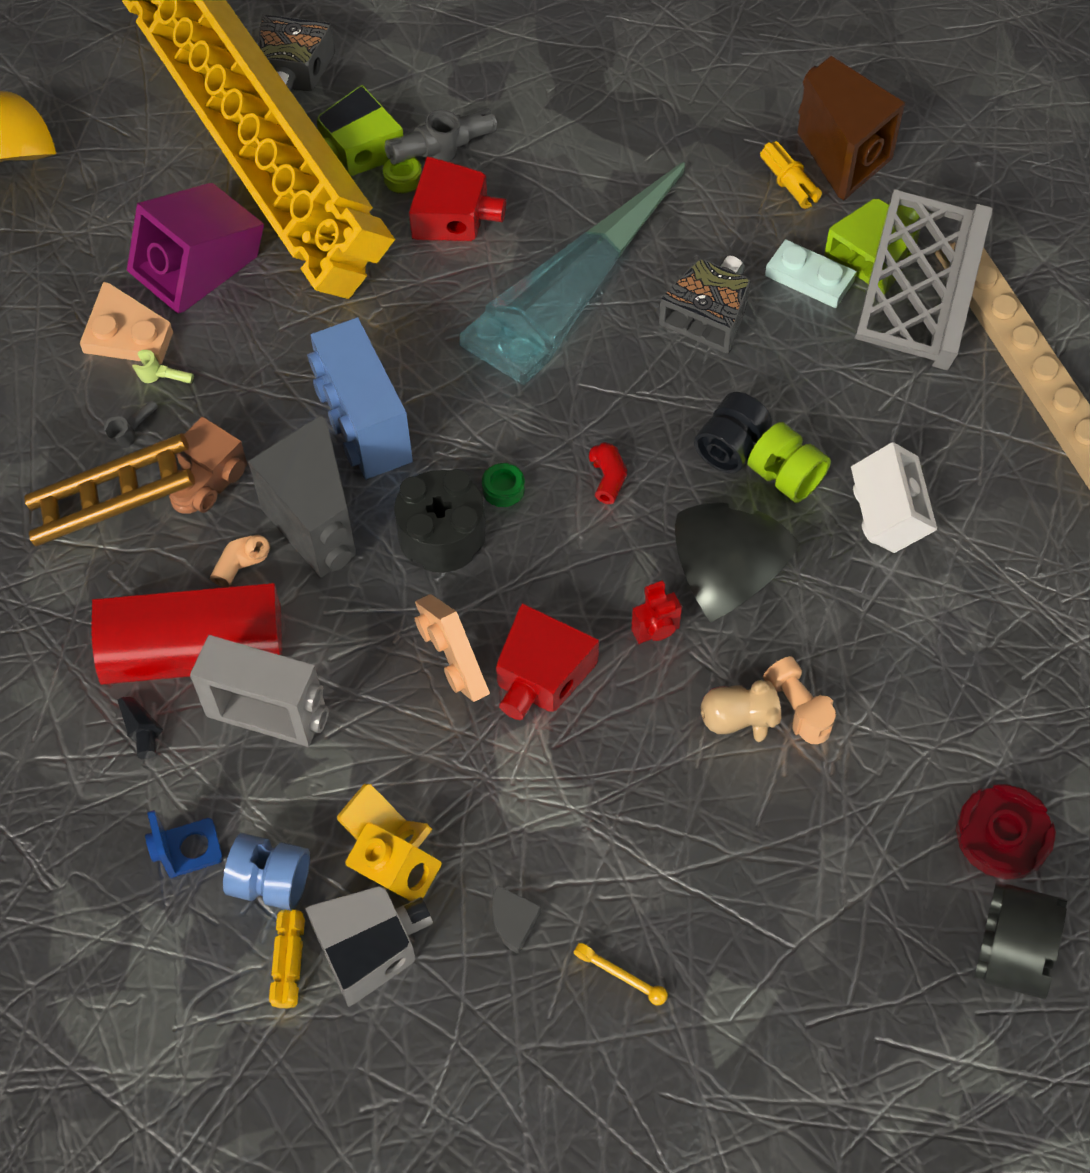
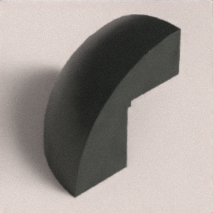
(729, 554)

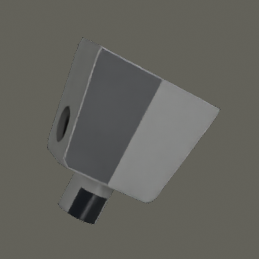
(367, 938)

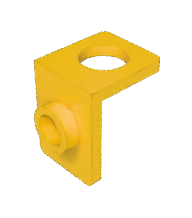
(372, 807)
(390, 861)

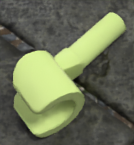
(153, 370)

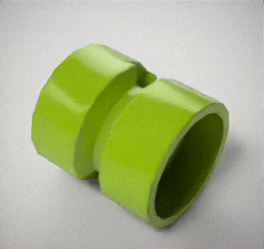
(793, 465)

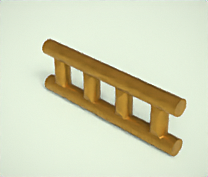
(130, 497)

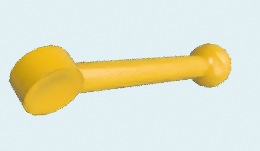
(656, 994)

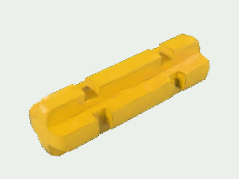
(287, 959)

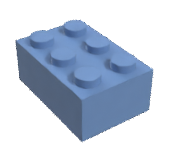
(360, 399)

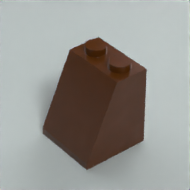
(847, 124)

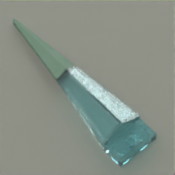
(535, 314)

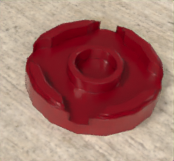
(1005, 831)

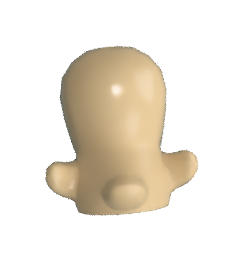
(734, 708)

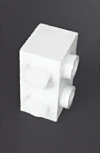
(893, 498)

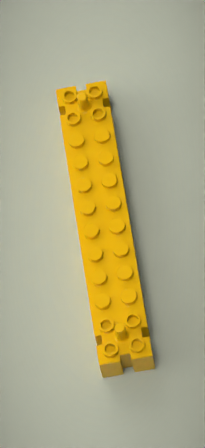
(267, 140)

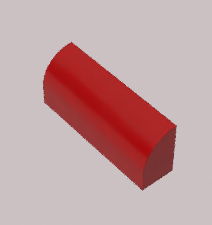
(166, 631)

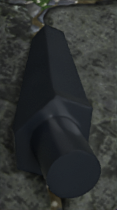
(140, 726)

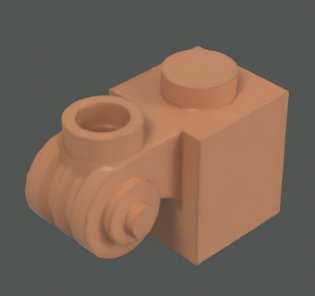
(214, 461)

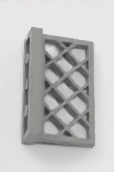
(954, 295)

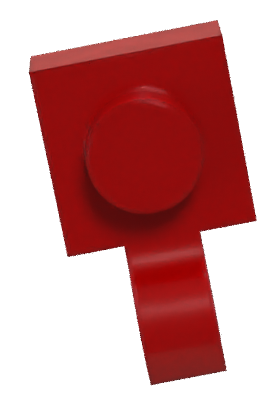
(657, 616)

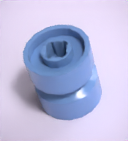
(273, 873)

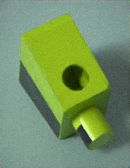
(358, 131)

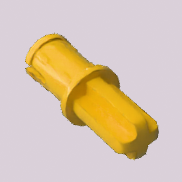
(790, 174)

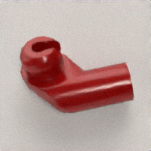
(614, 471)

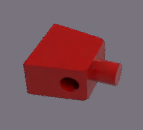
(452, 203)
(542, 662)

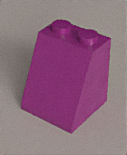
(191, 243)

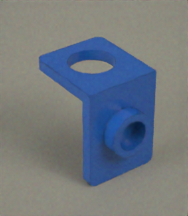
(167, 845)

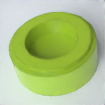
(402, 176)

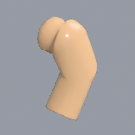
(238, 555)

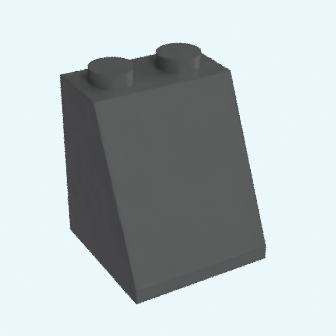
(305, 496)

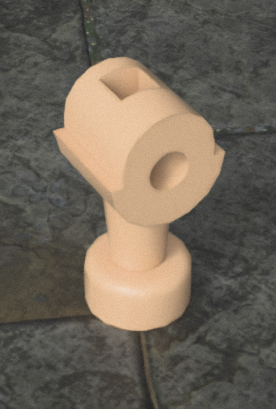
(812, 715)

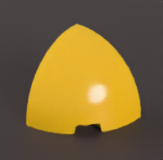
(22, 130)

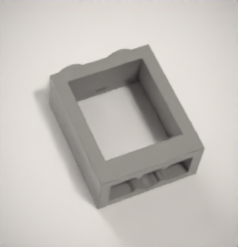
(259, 691)

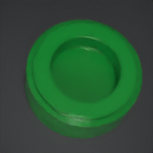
(503, 485)

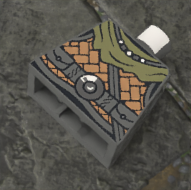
(297, 49)
(708, 303)

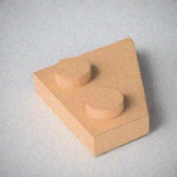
(124, 327)

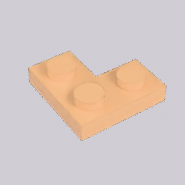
(445, 630)

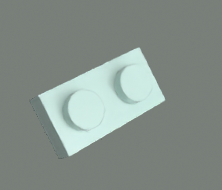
(810, 273)

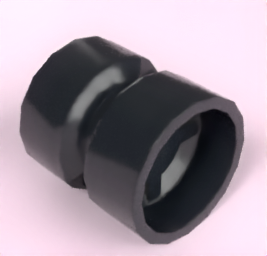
(732, 432)

